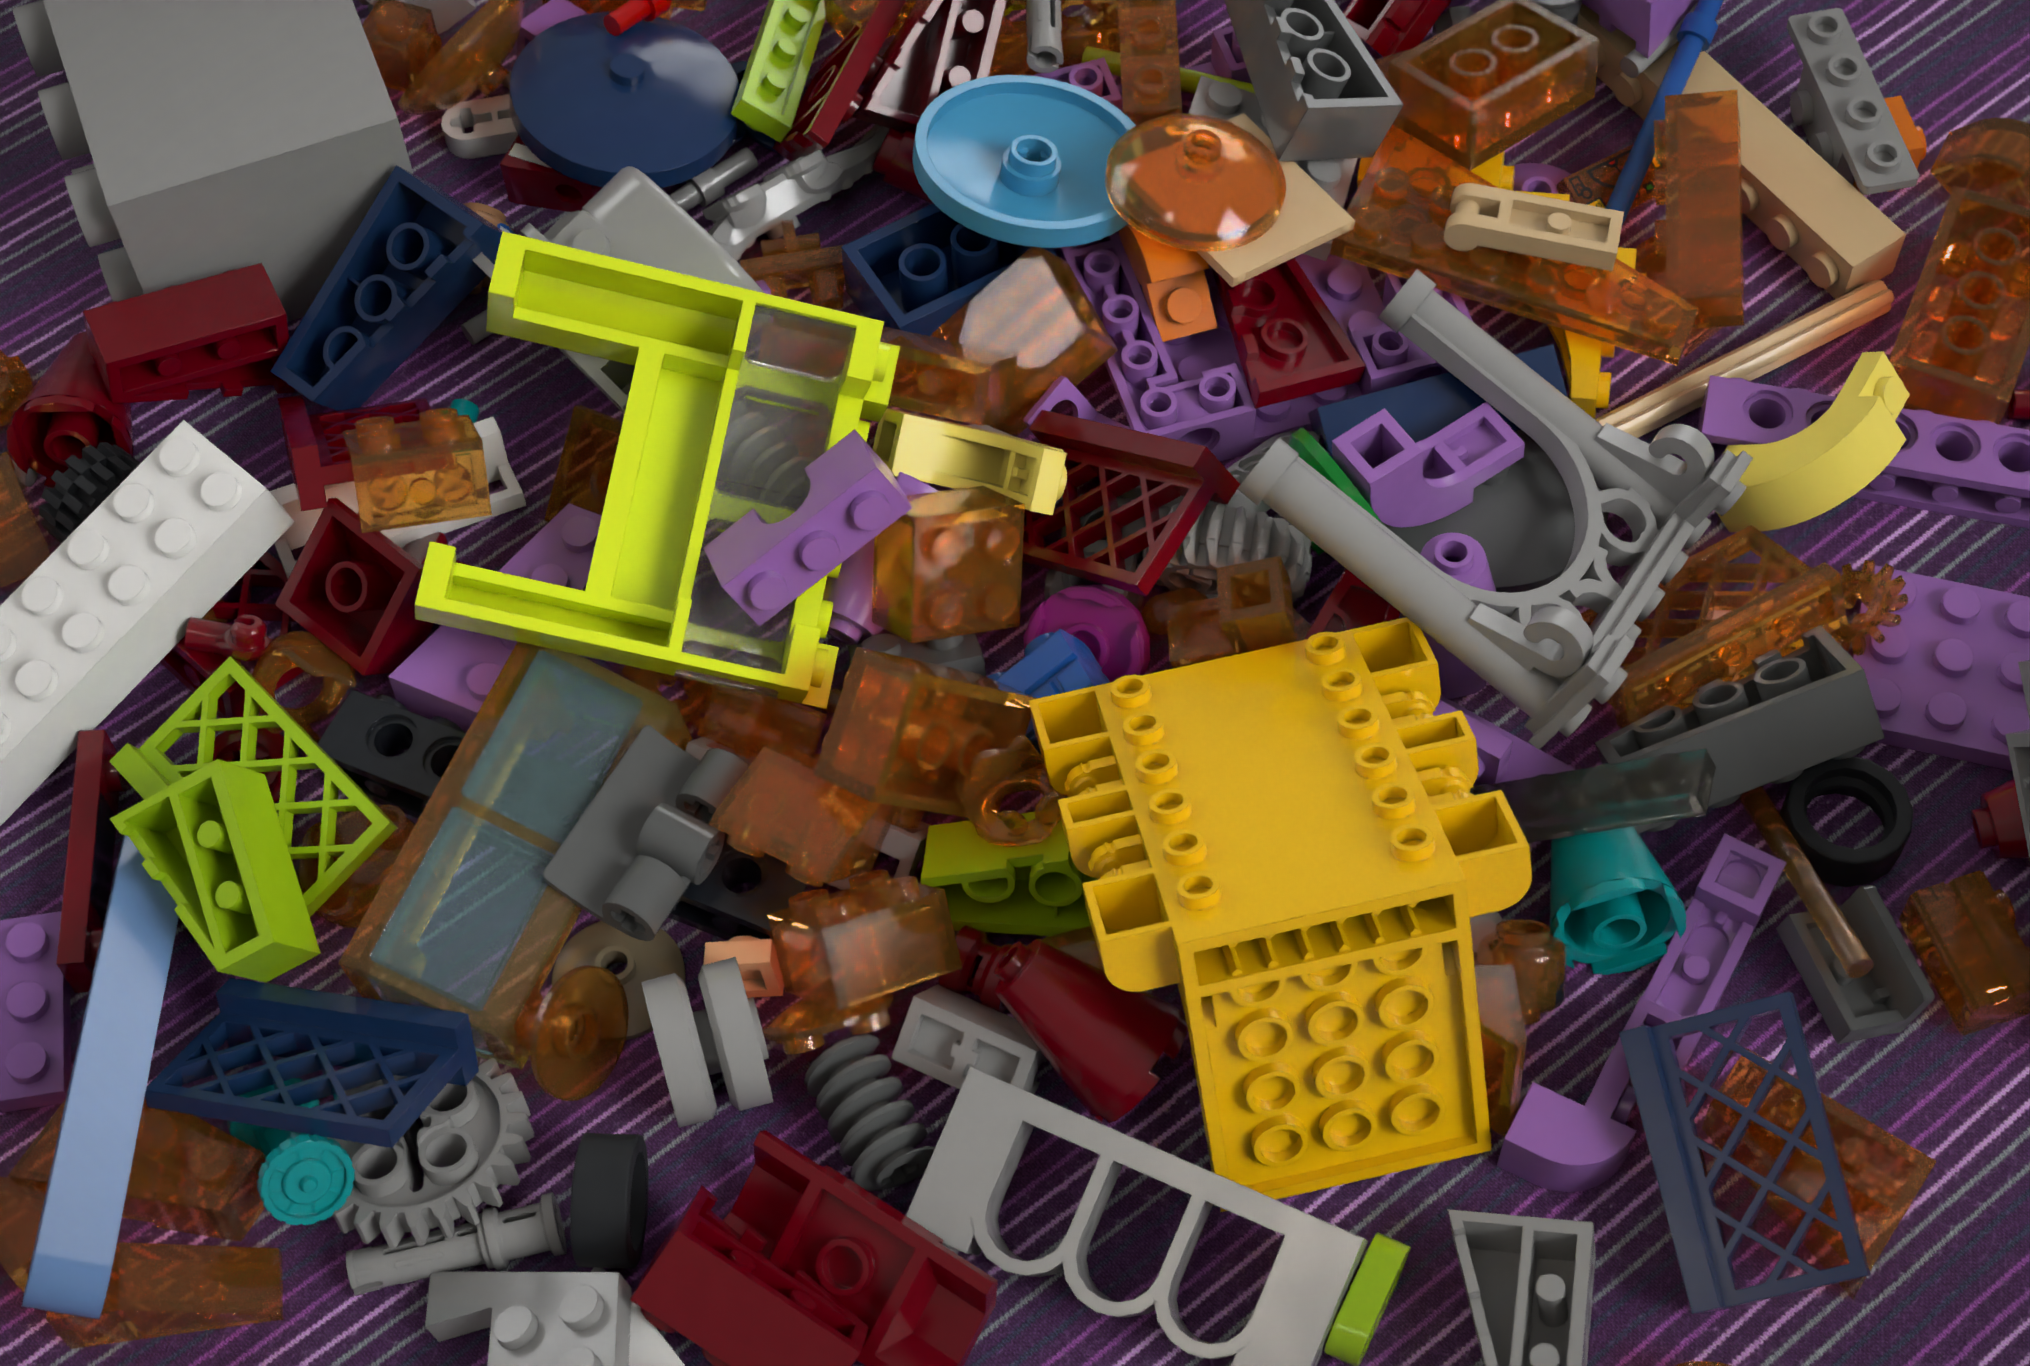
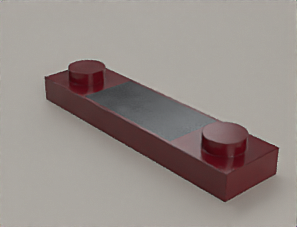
(88, 857)

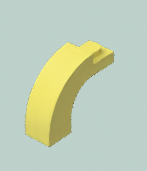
(971, 457)
(1829, 458)

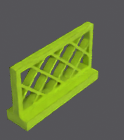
(151, 770)

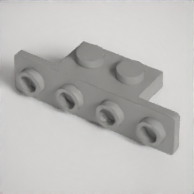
(1844, 106)

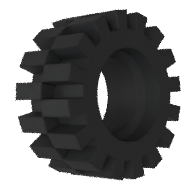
(83, 487)

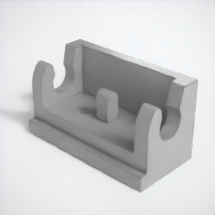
(952, 1033)

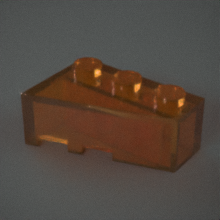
(1876, 1166)
(180, 1175)

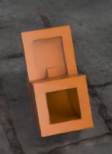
(1171, 285)

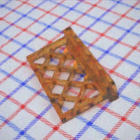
(1726, 644)

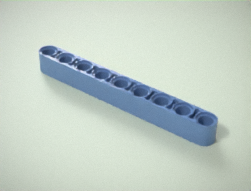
(104, 1097)

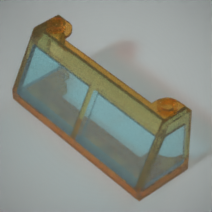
(467, 900)

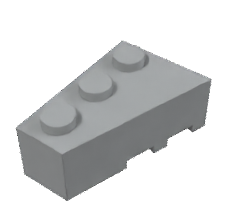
(1527, 1286)

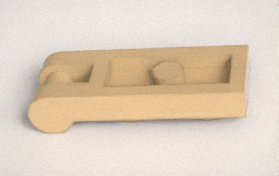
(1533, 226)

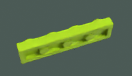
(779, 66)

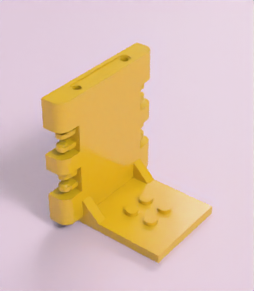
(1309, 878)

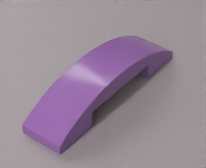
(1716, 934)

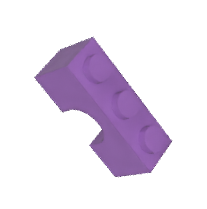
(846, 507)

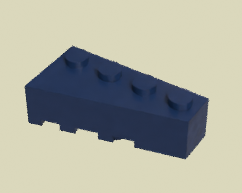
(387, 291)

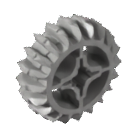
(1233, 537)

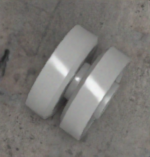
(708, 1042)

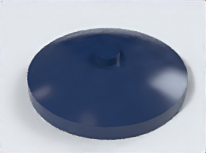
(630, 99)

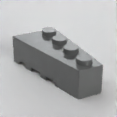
(1313, 79)

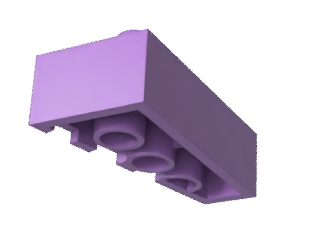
(457, 666)

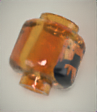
(1537, 963)

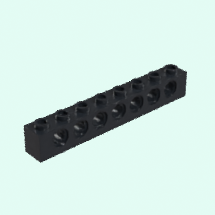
(373, 728)

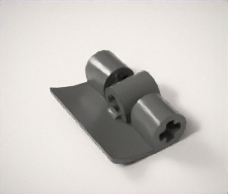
(646, 835)

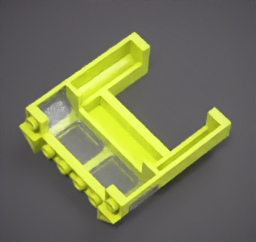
(717, 421)

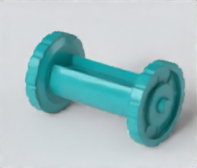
(302, 1173)

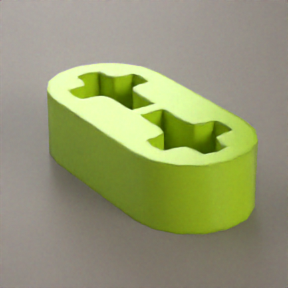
(1367, 1299)

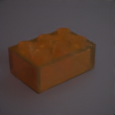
(1493, 80)
(913, 729)

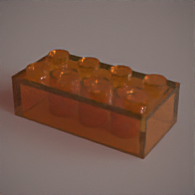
(1969, 311)

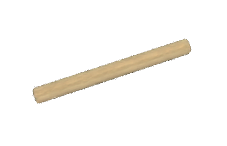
(1753, 358)

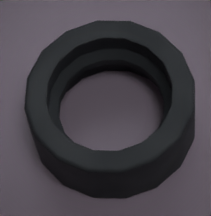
(1870, 785)
(609, 1200)

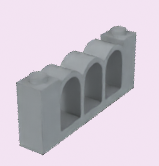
(978, 1159)

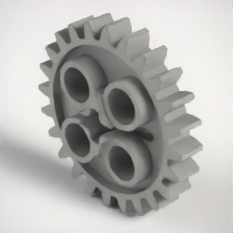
(465, 1153)

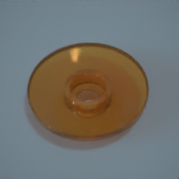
(579, 1032)

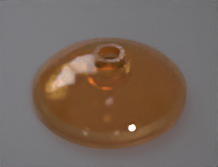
(467, 60)
(1195, 182)

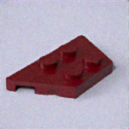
(834, 86)

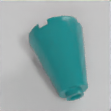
(1611, 901)

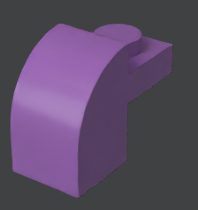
(1569, 1143)

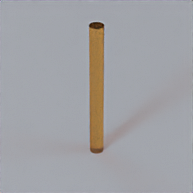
(1807, 883)

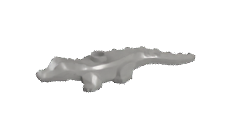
(788, 193)

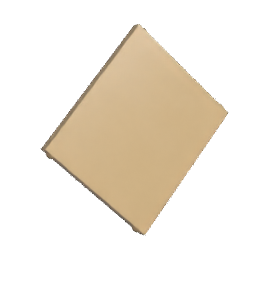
(1305, 222)

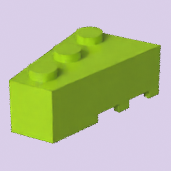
(226, 868)

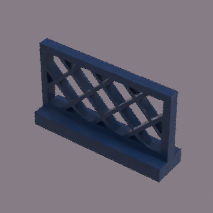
(313, 1035)
(1682, 1168)

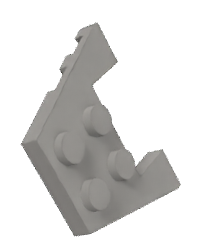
(536, 1315)

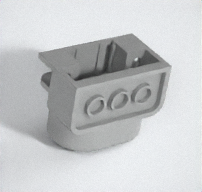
(640, 225)

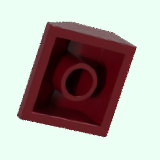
(356, 593)

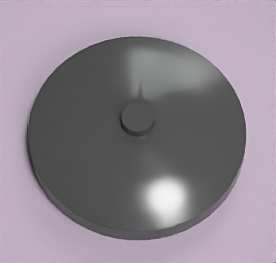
(1517, 518)

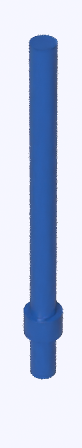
(1693, 37)

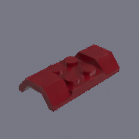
(877, 1262)

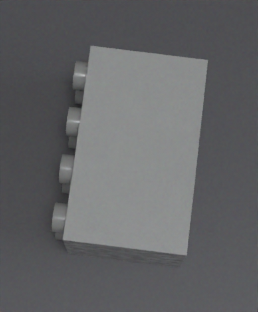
(216, 134)

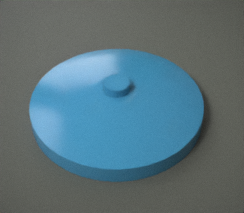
(1021, 159)

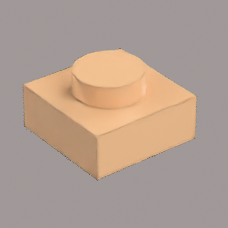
(756, 963)

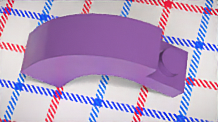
(1429, 478)

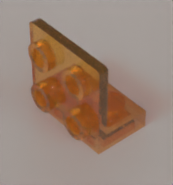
(417, 470)

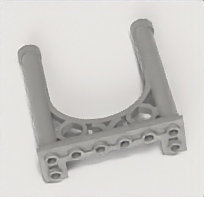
(1491, 630)

